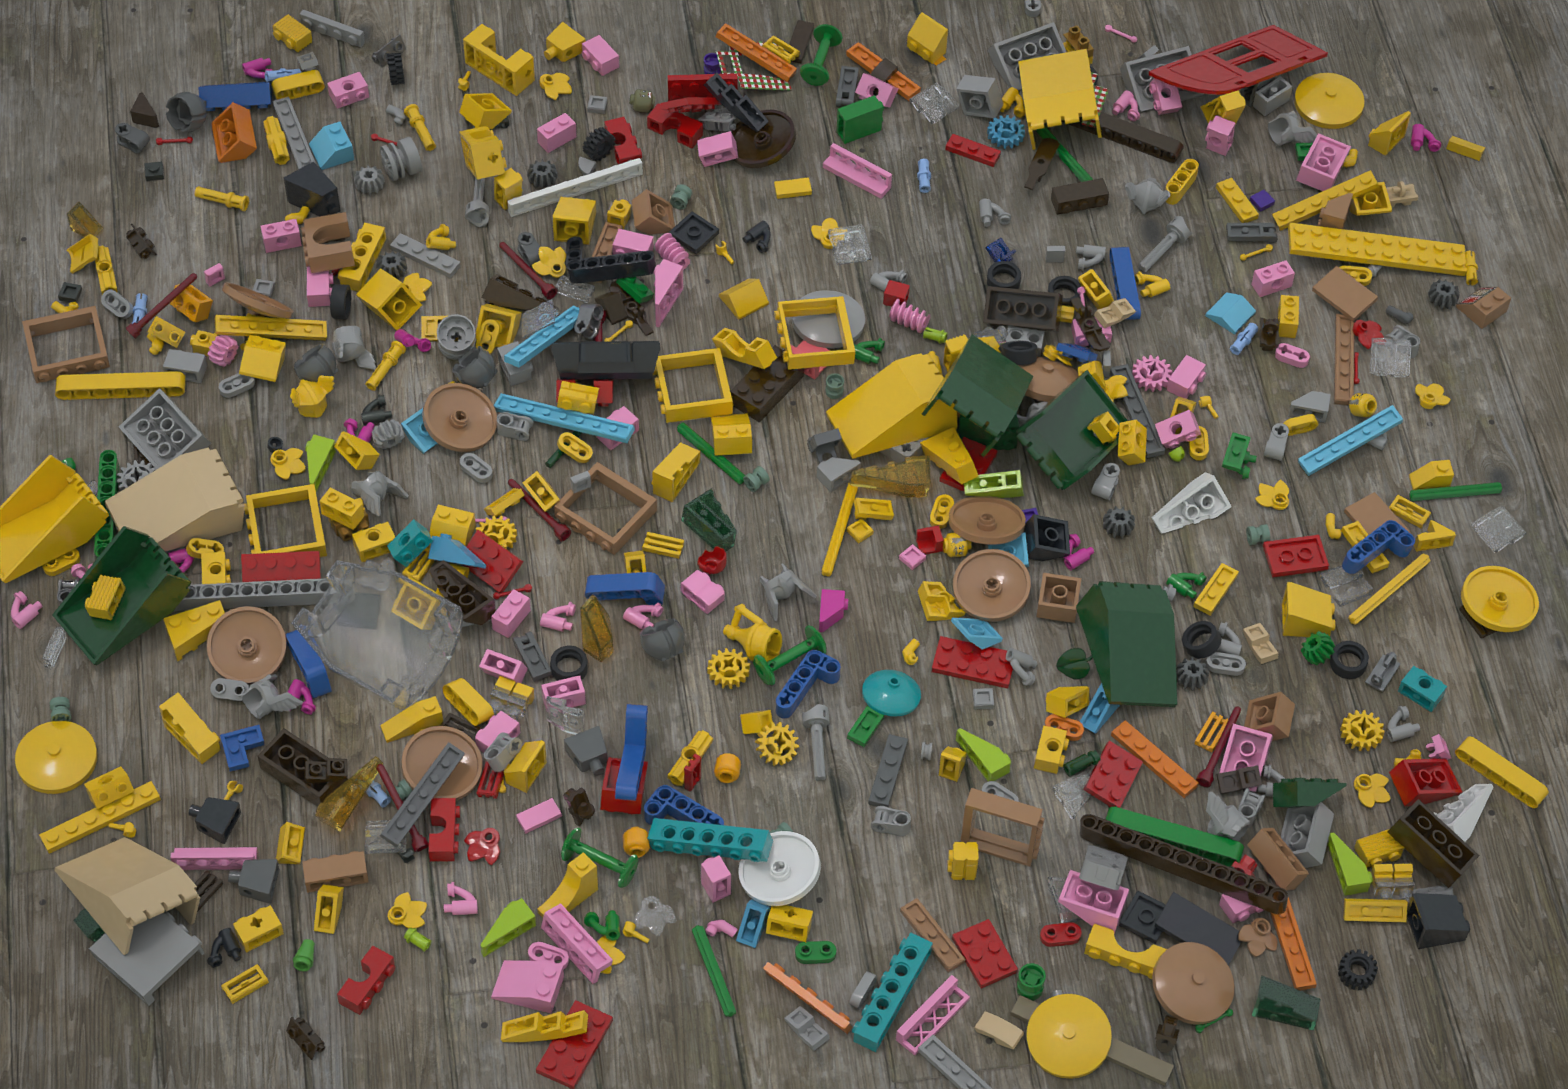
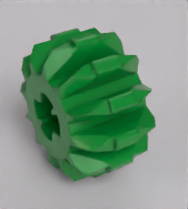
(1318, 648)

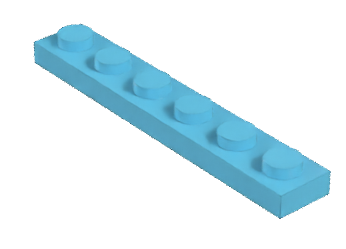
(542, 338)
(1350, 440)

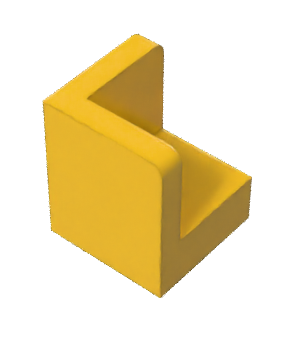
(755, 721)

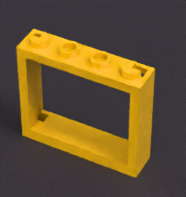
(815, 307)
(696, 409)
(280, 497)

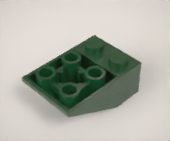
(1304, 792)

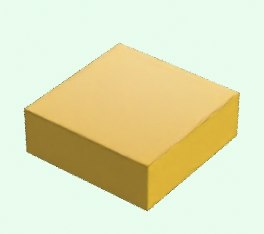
(860, 530)

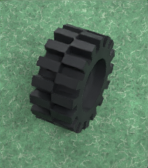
(395, 68)
(598, 144)
(1360, 959)

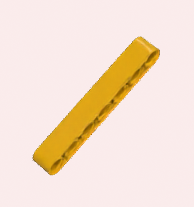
(119, 385)

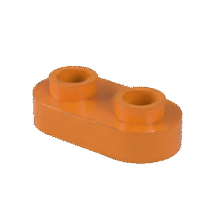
(1066, 724)

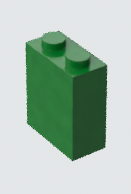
(859, 119)

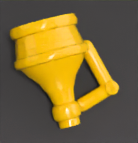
(756, 639)

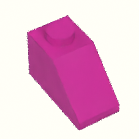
(832, 608)

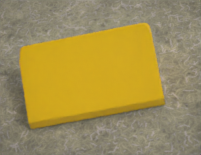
(1465, 148)
(290, 844)

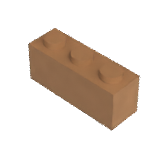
(1277, 859)
(335, 871)

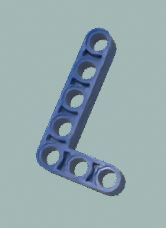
(633, 752)

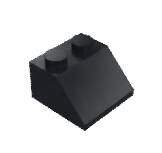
(1047, 538)

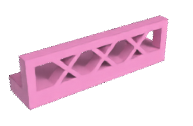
(857, 173)
(213, 858)
(576, 942)
(929, 1007)

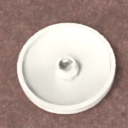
(787, 874)

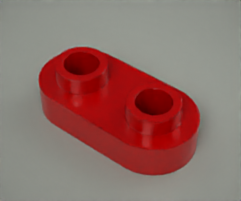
(1061, 935)

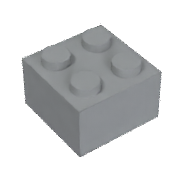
(979, 96)

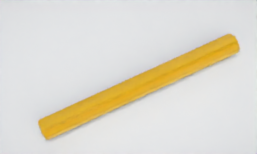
(839, 530)
(1386, 591)

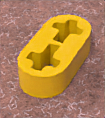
(1301, 424)
(204, 546)

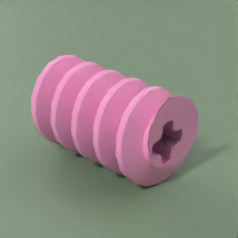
(671, 250)
(908, 317)

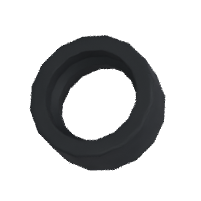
(1004, 267)
(1065, 282)
(340, 301)
(1020, 352)
(1196, 630)
(568, 652)
(1345, 671)

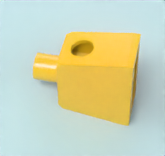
(563, 43)

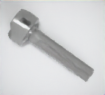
(478, 211)
(1177, 232)
(816, 721)

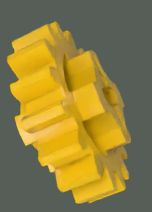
(499, 530)
(728, 668)
(1356, 724)
(784, 739)

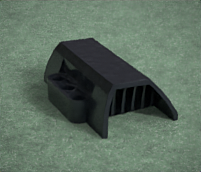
(606, 359)

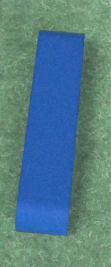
(1124, 278)

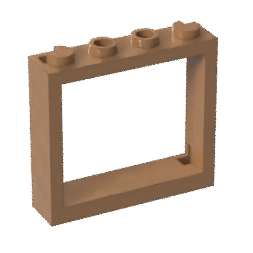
(62, 322)
(624, 488)
(1009, 810)

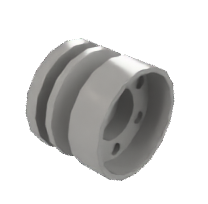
(404, 157)
(451, 328)

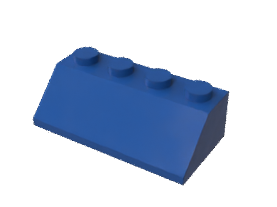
(242, 94)

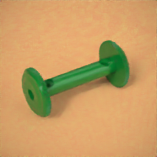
(814, 72)
(763, 667)
(573, 844)

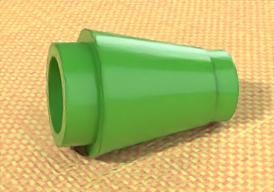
(305, 955)

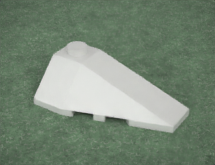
(1194, 503)
(1463, 814)

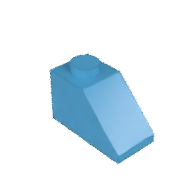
(753, 923)

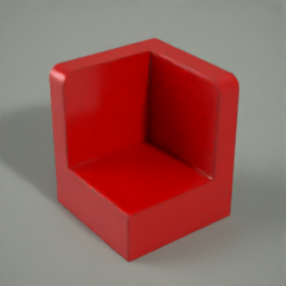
(894, 291)
(929, 540)

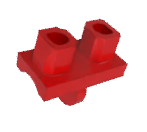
(1246, 865)

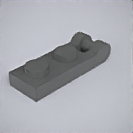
(847, 85)
(1251, 232)
(532, 656)

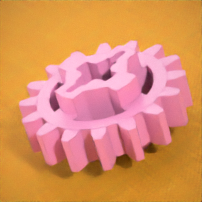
(1151, 373)

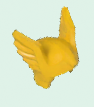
(311, 396)

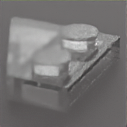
(1072, 794)

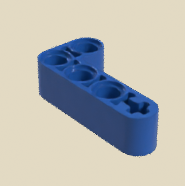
(1388, 535)
(626, 586)
(309, 664)
(797, 683)
(671, 804)

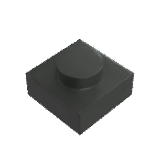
(154, 171)
(70, 292)

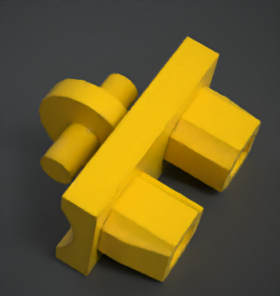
(166, 331)

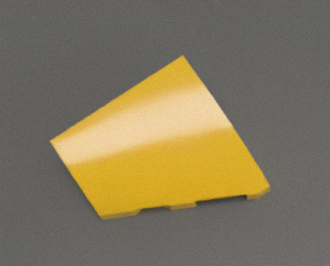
(937, 602)

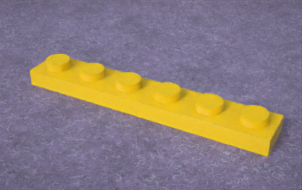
(1313, 205)
(270, 327)
(99, 818)

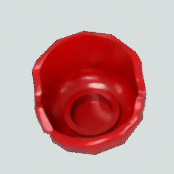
(713, 561)

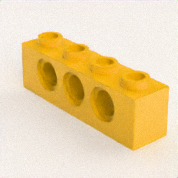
(365, 253)

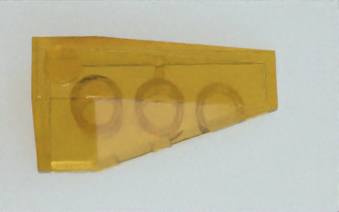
(902, 479)
(596, 629)
(342, 802)

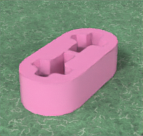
(1292, 355)

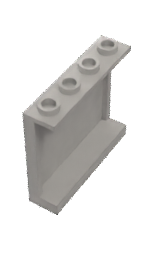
(154, 954)

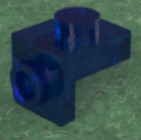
(999, 251)

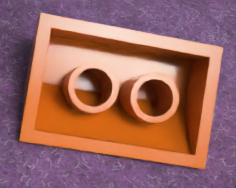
(233, 134)

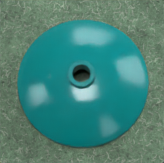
(891, 692)

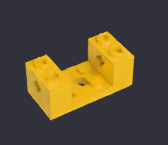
(511, 74)
(482, 152)

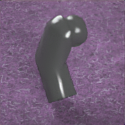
(1400, 315)

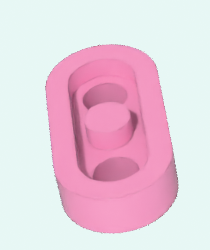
(549, 953)

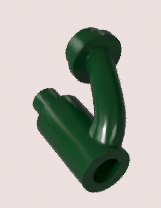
(1081, 763)

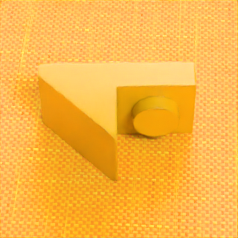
(1436, 537)

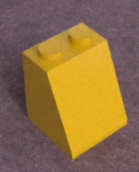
(574, 219)
(389, 299)
(1306, 611)

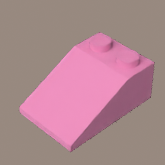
(1323, 163)
(667, 288)
(1246, 749)
(1093, 902)
(529, 984)

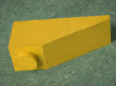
(416, 717)

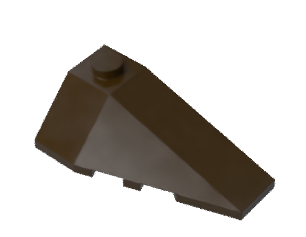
(505, 293)
(475, 603)

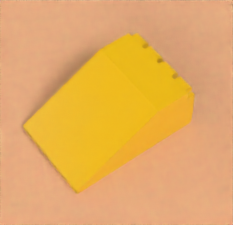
(1058, 90)
(890, 408)
(46, 518)

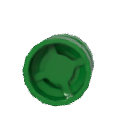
(1031, 981)

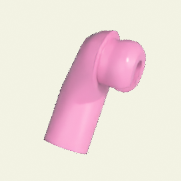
(720, 925)

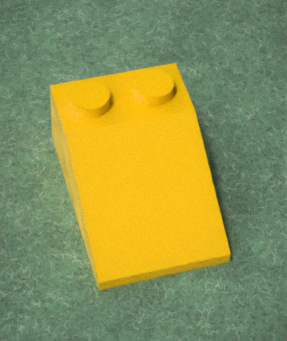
(731, 434)

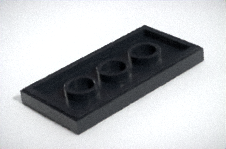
(1193, 924)

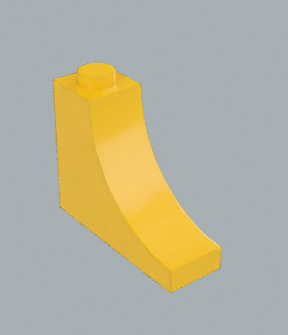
(576, 885)

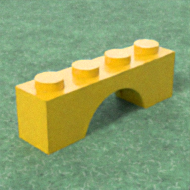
(732, 346)
(1104, 946)

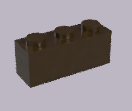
(1080, 196)

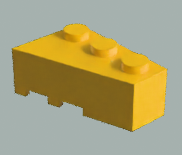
(1225, 106)
(951, 455)
(675, 471)
(191, 627)
(189, 728)

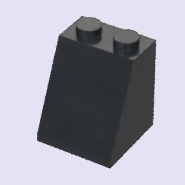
(312, 189)
(1436, 920)

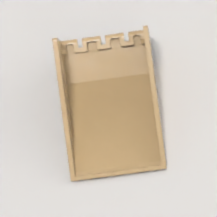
(181, 501)
(126, 886)

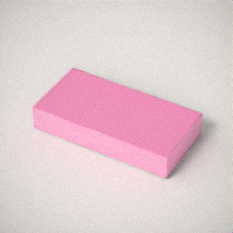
(538, 815)

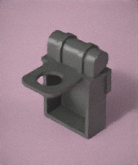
(824, 443)

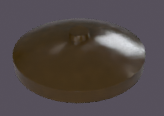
(766, 145)

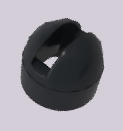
(279, 444)

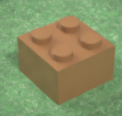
(1058, 597)

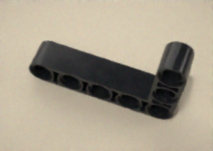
(605, 267)

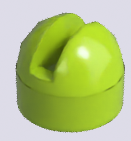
(1177, 454)

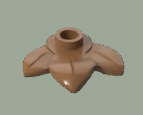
(1257, 939)

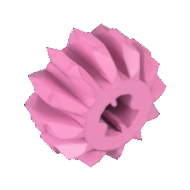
(223, 350)

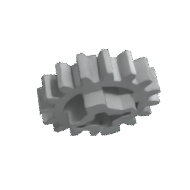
(132, 472)

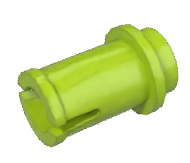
(936, 335)
(417, 939)

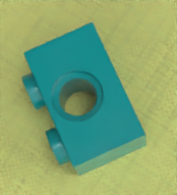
(410, 543)
(1426, 697)

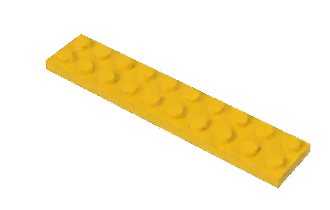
(1377, 249)

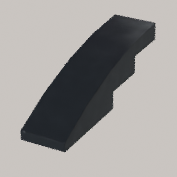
(735, 103)

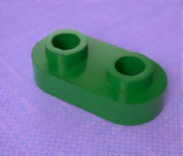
(816, 954)

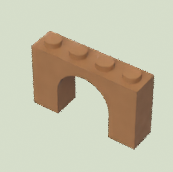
(327, 256)

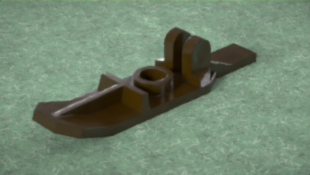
(1043, 155)
(637, 314)
(1093, 332)

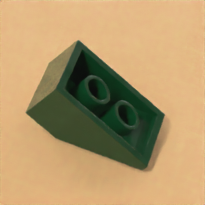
(972, 431)

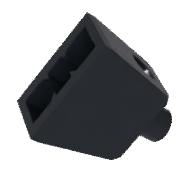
(216, 817)

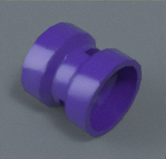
(711, 64)

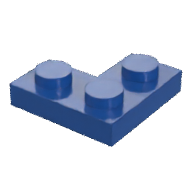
(1073, 350)
(237, 742)

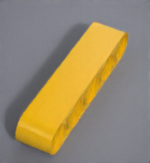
(1501, 772)

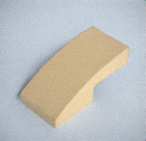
(1115, 313)
(1259, 643)
(999, 1029)

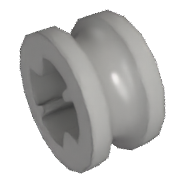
(926, 751)

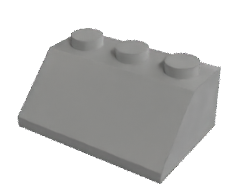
(1307, 833)

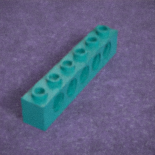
(720, 836)
(870, 1036)

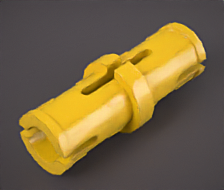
(1472, 267)

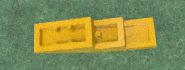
(541, 1028)

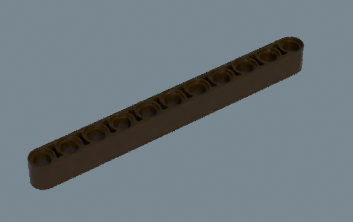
(1183, 864)

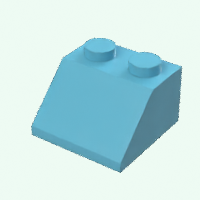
(331, 146)

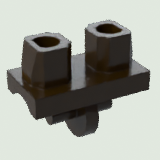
(1269, 334)
(579, 805)
(1167, 1034)

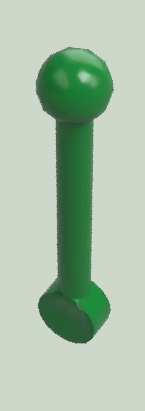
(1199, 1028)

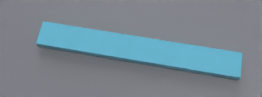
(565, 418)

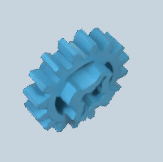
(1006, 131)

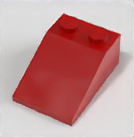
(1424, 780)
(608, 799)

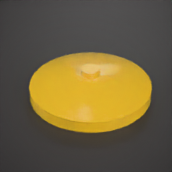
(1329, 100)
(1499, 599)
(56, 757)
(1069, 1036)

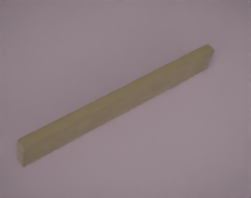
(1119, 1052)

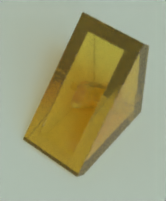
(82, 221)

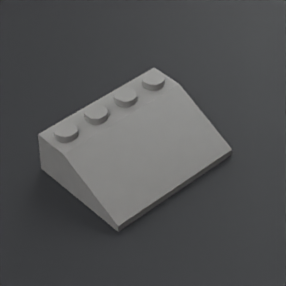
(1029, 45)
(1137, 78)
(162, 430)

